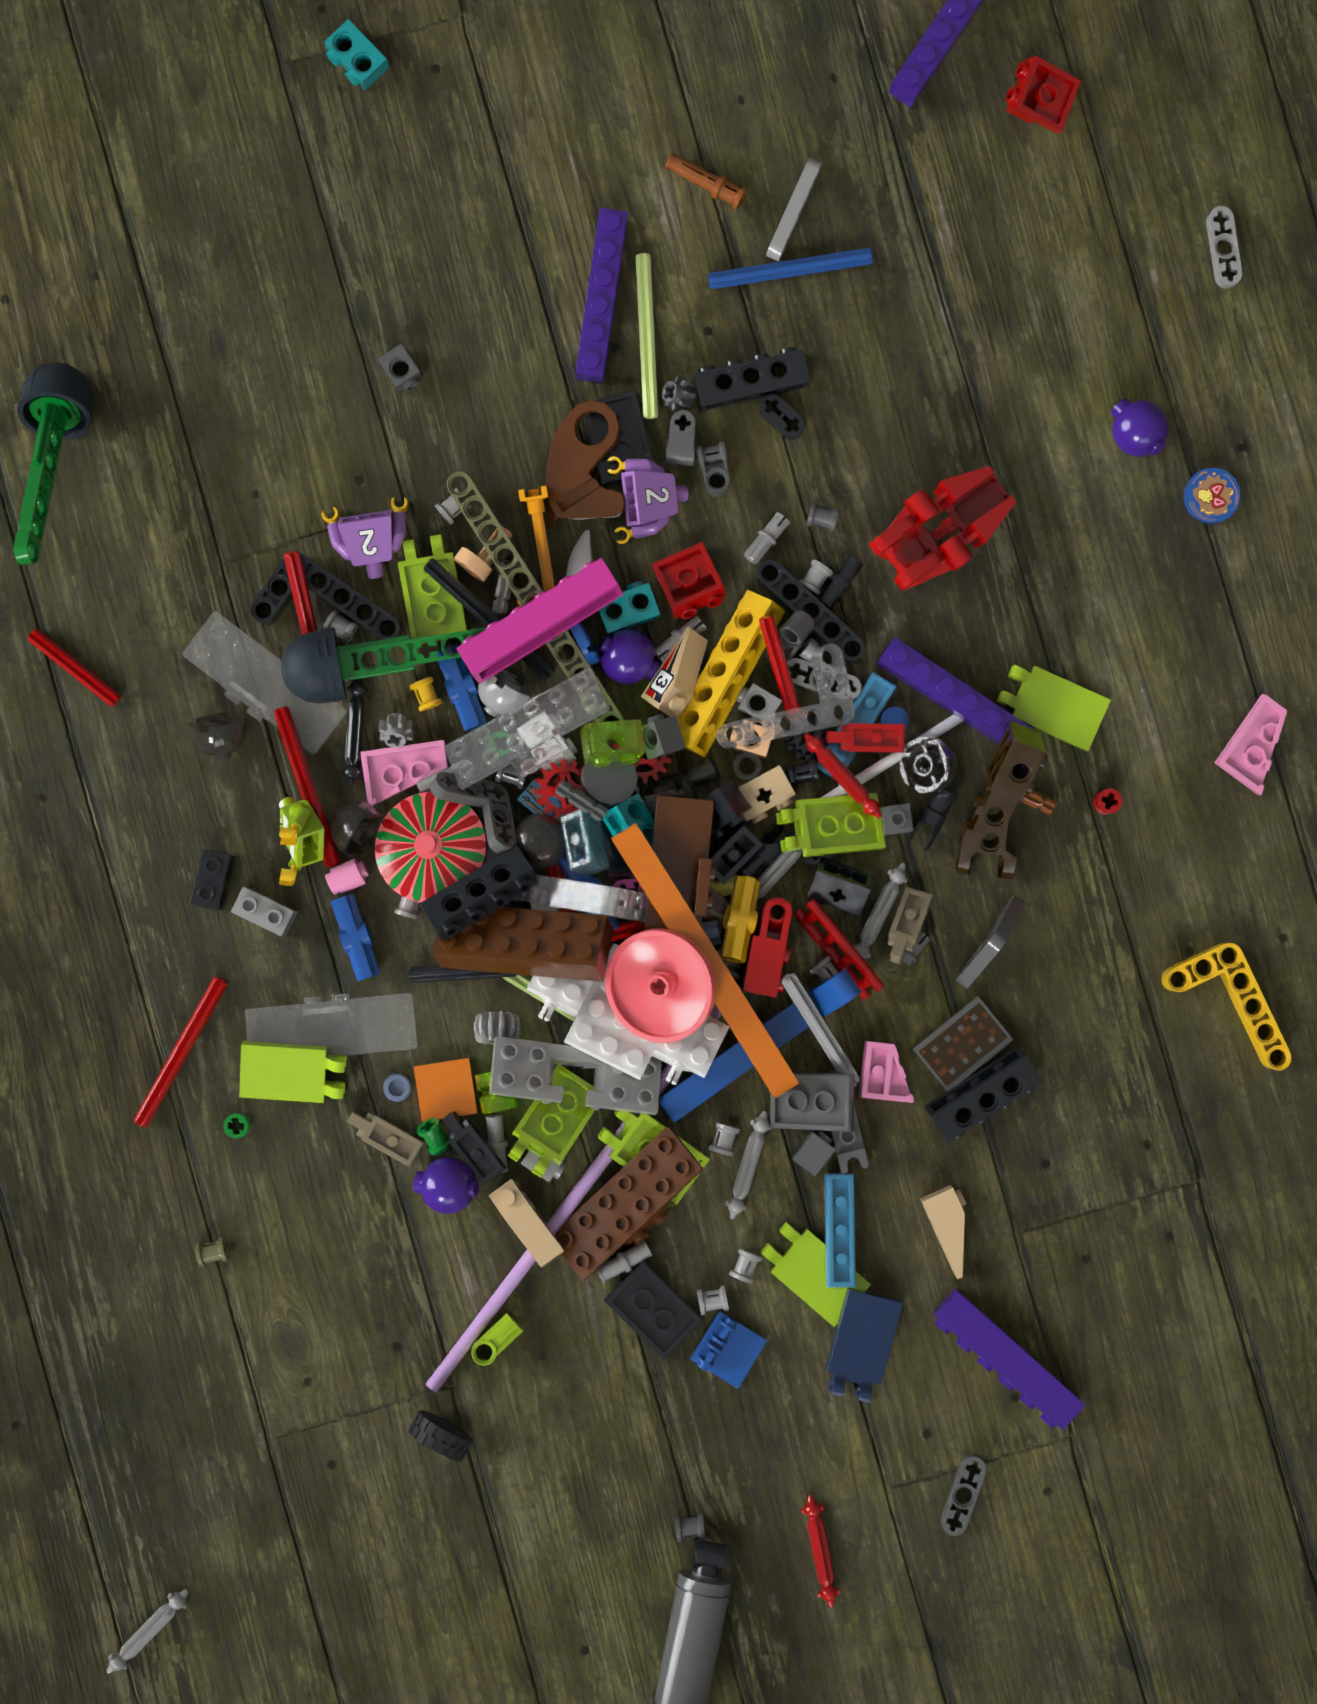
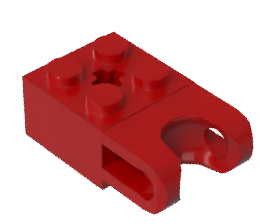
(768, 951)

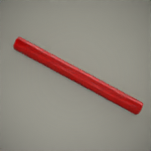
(304, 779)
(180, 1052)

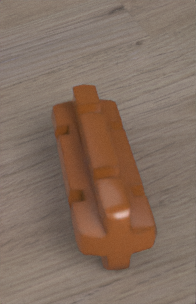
(1036, 800)

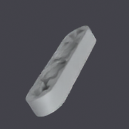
(794, 209)

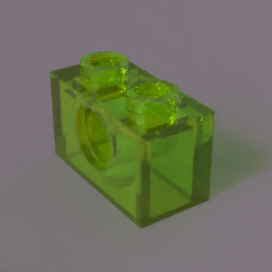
(627, 735)

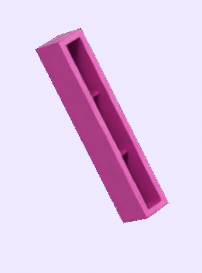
(539, 620)

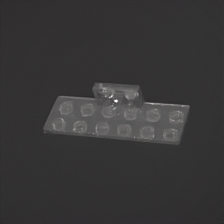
(256, 679)
(531, 734)
(340, 1024)

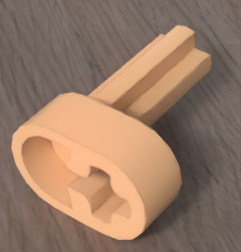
(479, 564)

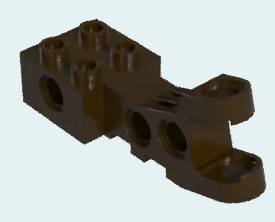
(1009, 779)

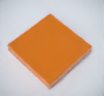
(445, 1089)

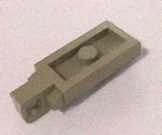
(908, 922)
(386, 1137)

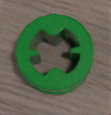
(232, 1132)

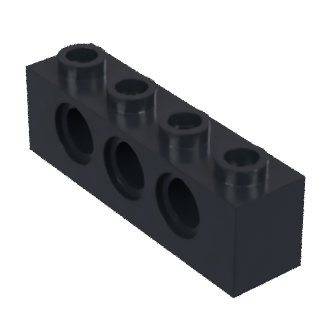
(713, 397)
(465, 892)
(968, 1094)

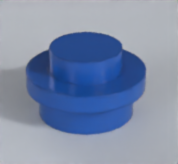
(895, 715)

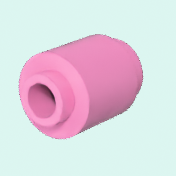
(347, 876)

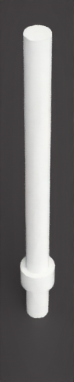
(893, 758)

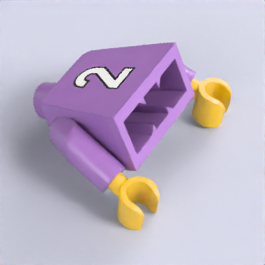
(648, 496)
(368, 537)

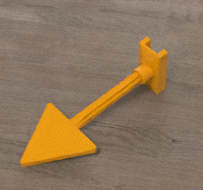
(536, 508)

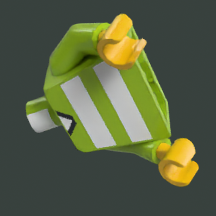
(303, 836)

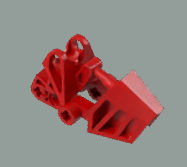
(975, 506)

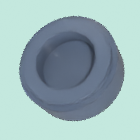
(397, 1087)

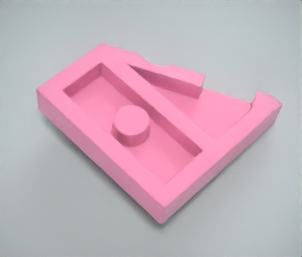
(882, 1074)

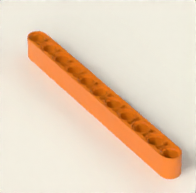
(729, 997)

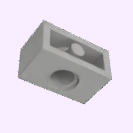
(264, 911)

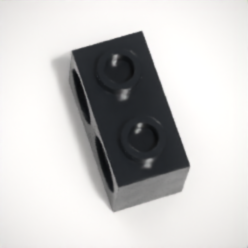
(212, 880)

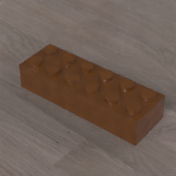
(531, 944)

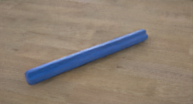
(790, 268)

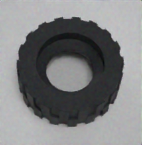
(440, 1435)

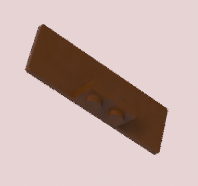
(682, 847)
(628, 1204)

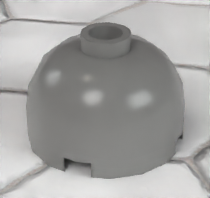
(504, 694)

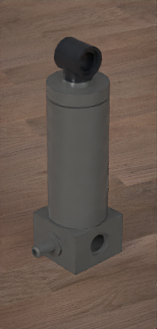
(694, 1629)

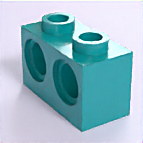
(360, 52)
(630, 615)
(630, 812)

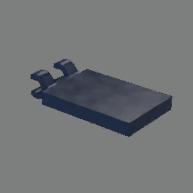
(862, 1342)

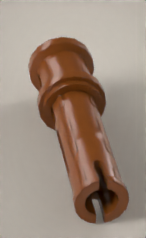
(717, 185)

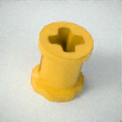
(425, 694)

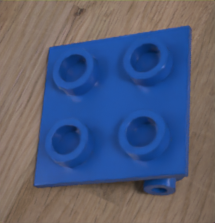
(728, 1349)

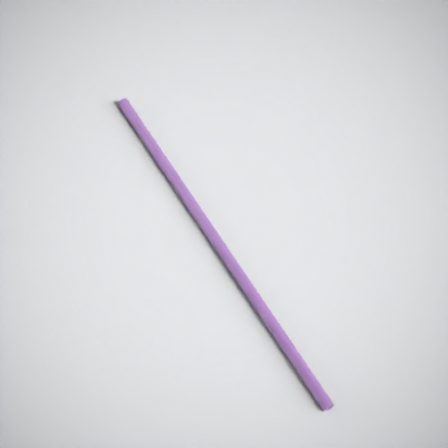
(527, 1260)

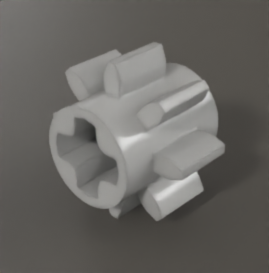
(396, 730)

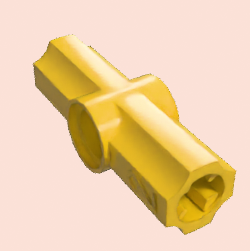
(740, 919)

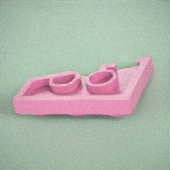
(1252, 745)
(397, 769)

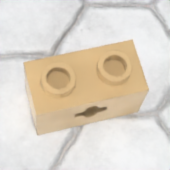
(780, 790)

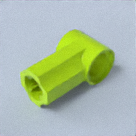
(498, 1338)

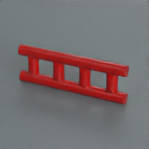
(835, 935)

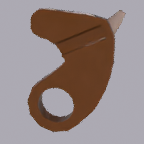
(569, 464)

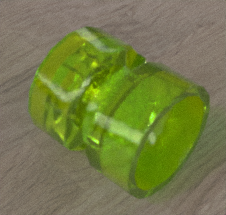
(489, 1102)

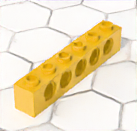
(746, 636)

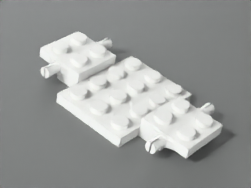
(606, 1039)

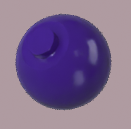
(1139, 427)
(628, 657)
(446, 1185)

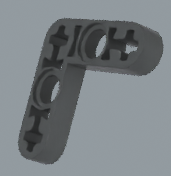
(491, 798)
(993, 943)

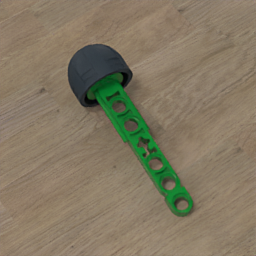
(56, 407)
(317, 667)

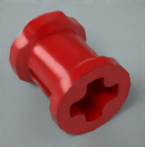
(1115, 797)

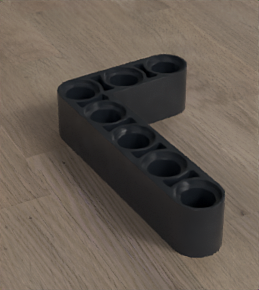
(327, 593)

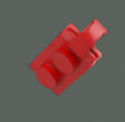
(869, 737)

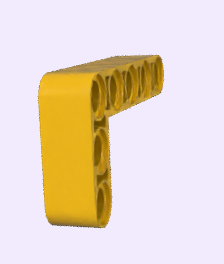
(1239, 997)

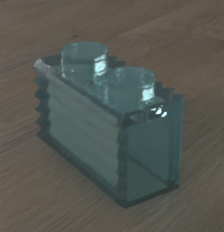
(584, 843)

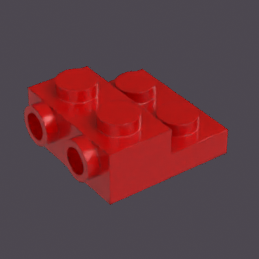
(1042, 94)
(689, 581)

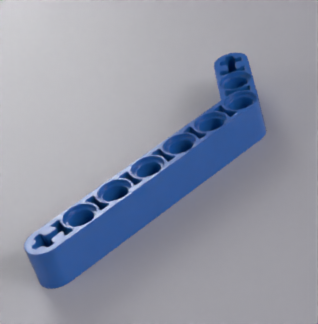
(734, 1061)

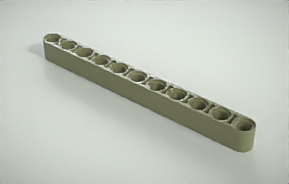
(518, 566)

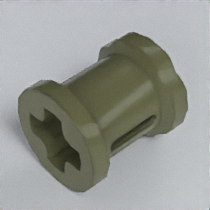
(211, 1252)

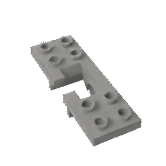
(527, 1070)

